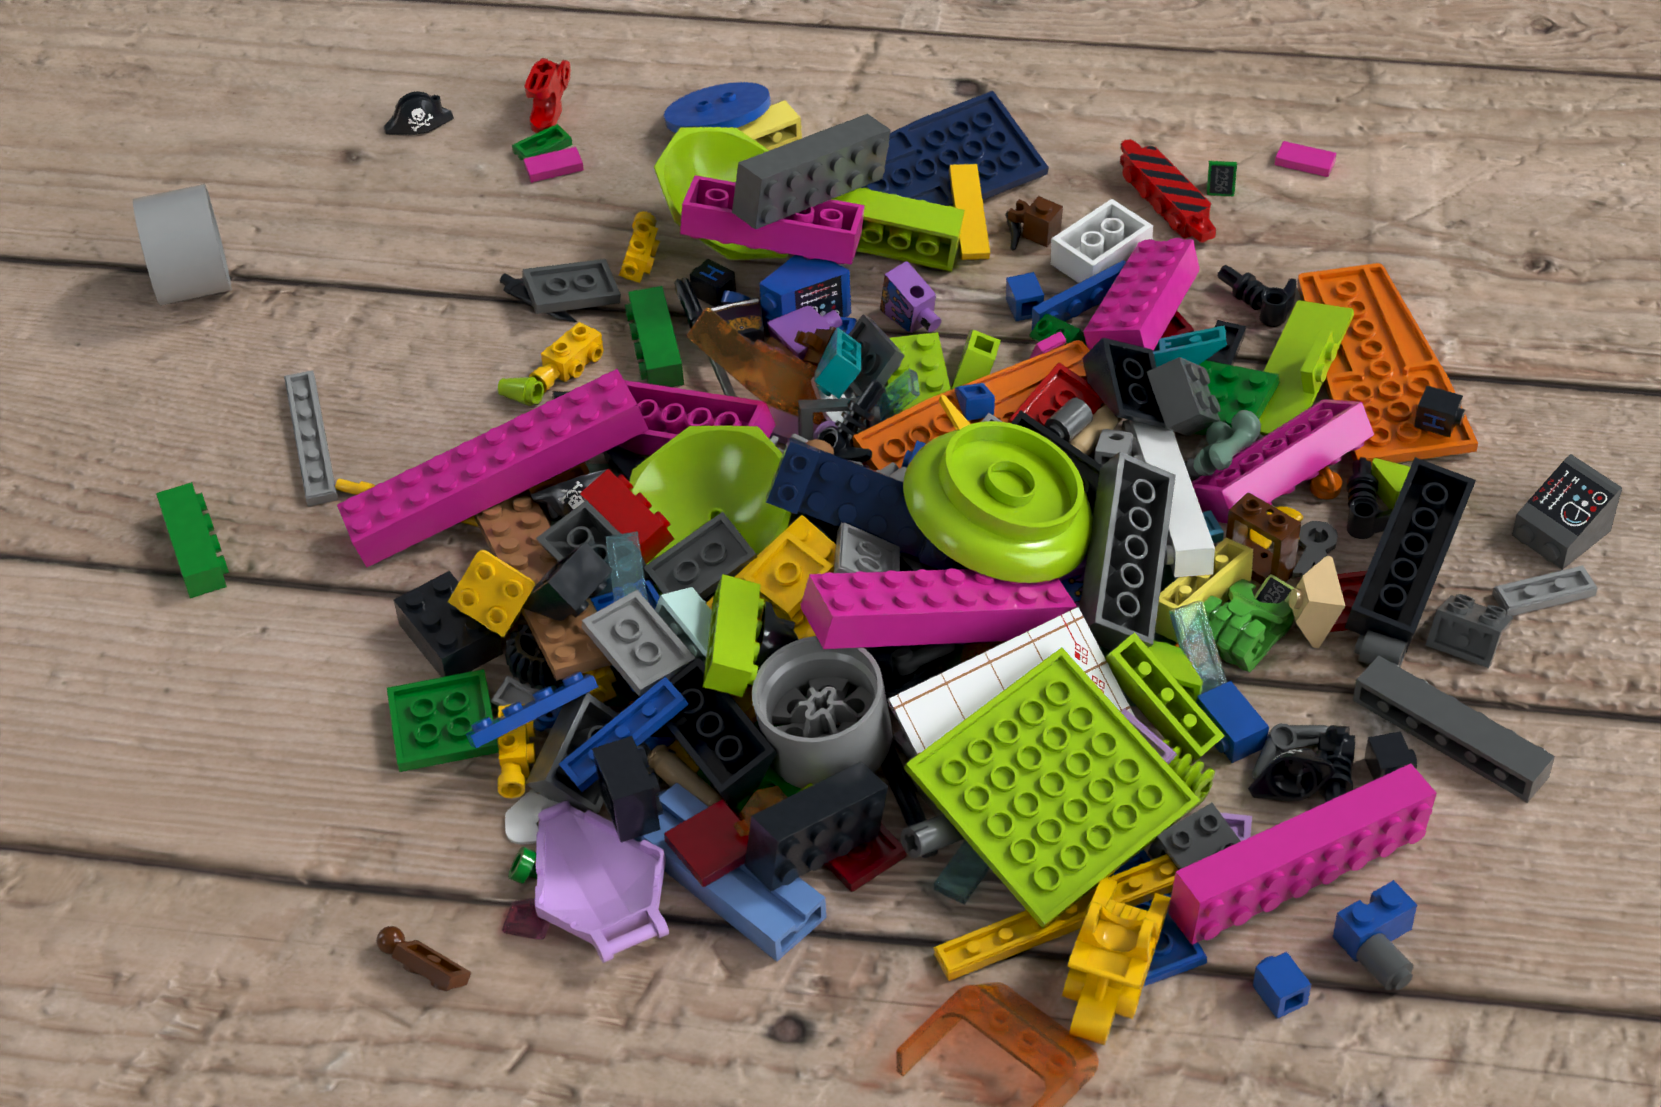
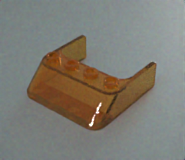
(762, 368)
(1017, 1028)

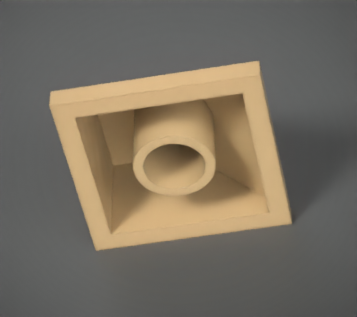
(1317, 601)

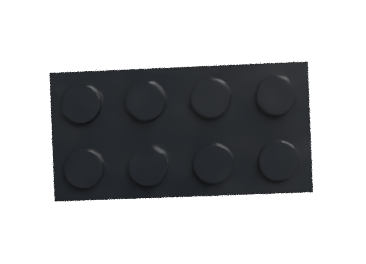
(815, 826)

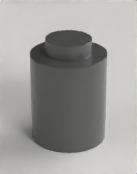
(1070, 419)
(1376, 645)
(1385, 962)

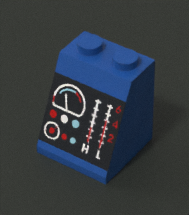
(805, 283)

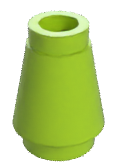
(523, 390)

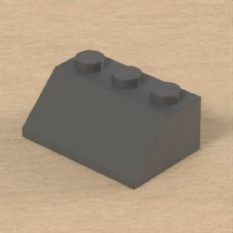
(574, 529)
(573, 727)

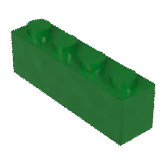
(655, 337)
(191, 539)

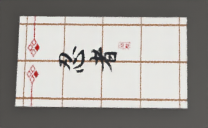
(951, 697)

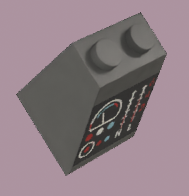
(1568, 512)

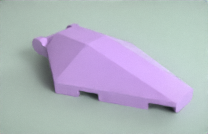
(595, 882)

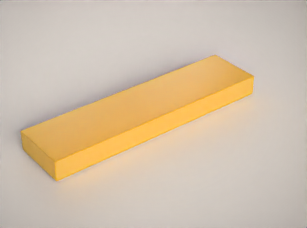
(968, 197)

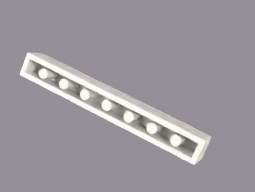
(1188, 540)

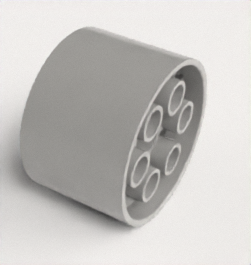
(181, 244)
(825, 678)

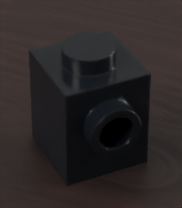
(1388, 753)

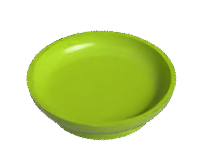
(1001, 502)

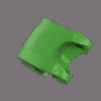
(1246, 627)

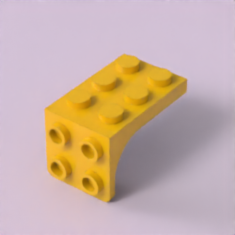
(492, 592)

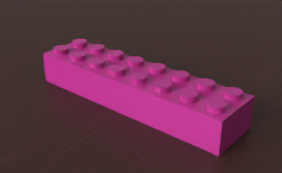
(926, 607)
(1301, 854)

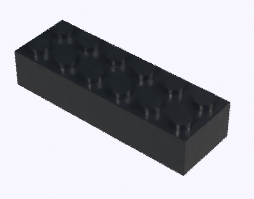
(1410, 552)

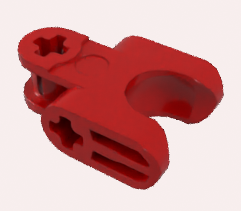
(546, 86)

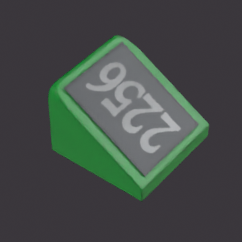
(1221, 178)

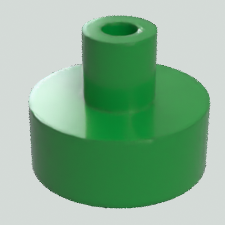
(523, 866)

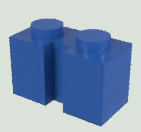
(1236, 719)
(1387, 913)

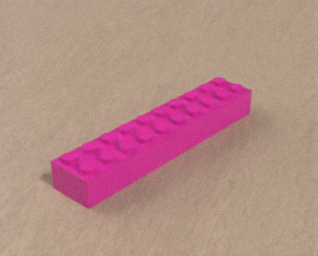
(492, 467)

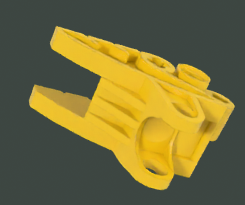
(1111, 960)

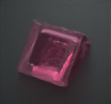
(524, 922)

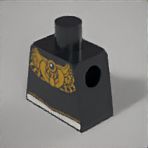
(744, 317)

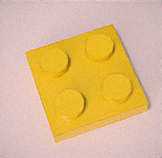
(785, 572)

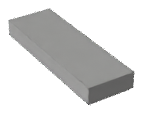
(1545, 591)

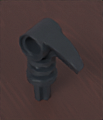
(1272, 302)
(842, 439)
(1364, 512)
(1340, 751)

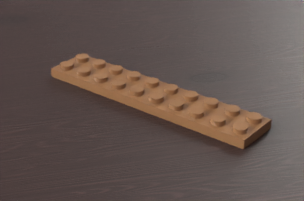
(511, 536)

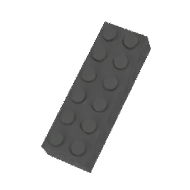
(810, 171)
(1126, 551)

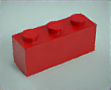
(628, 512)

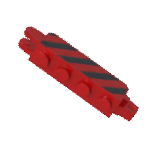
(1167, 191)

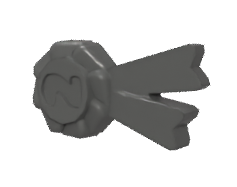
(1317, 540)

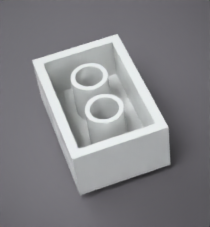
(1098, 241)

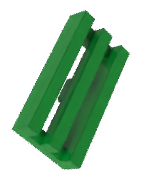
(544, 142)

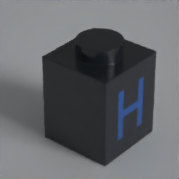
(711, 280)
(1439, 411)

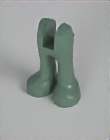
(1227, 442)

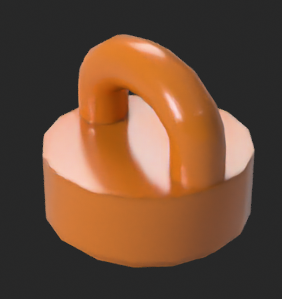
(1326, 484)

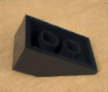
(1121, 380)

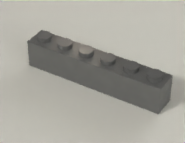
(1453, 728)

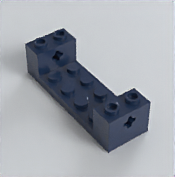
(850, 494)

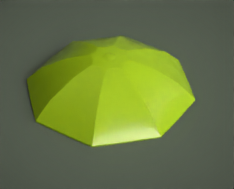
(709, 154)
(713, 473)

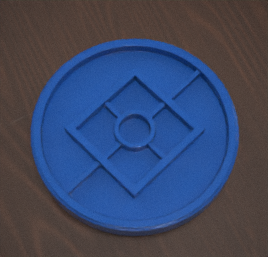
(719, 106)

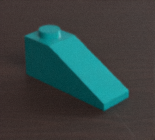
(1192, 346)
(838, 364)

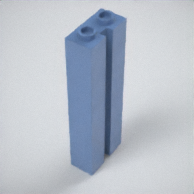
(767, 918)

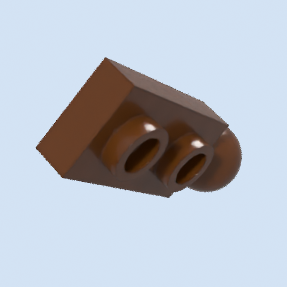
(422, 960)

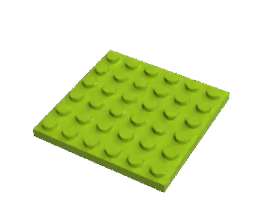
(1052, 786)

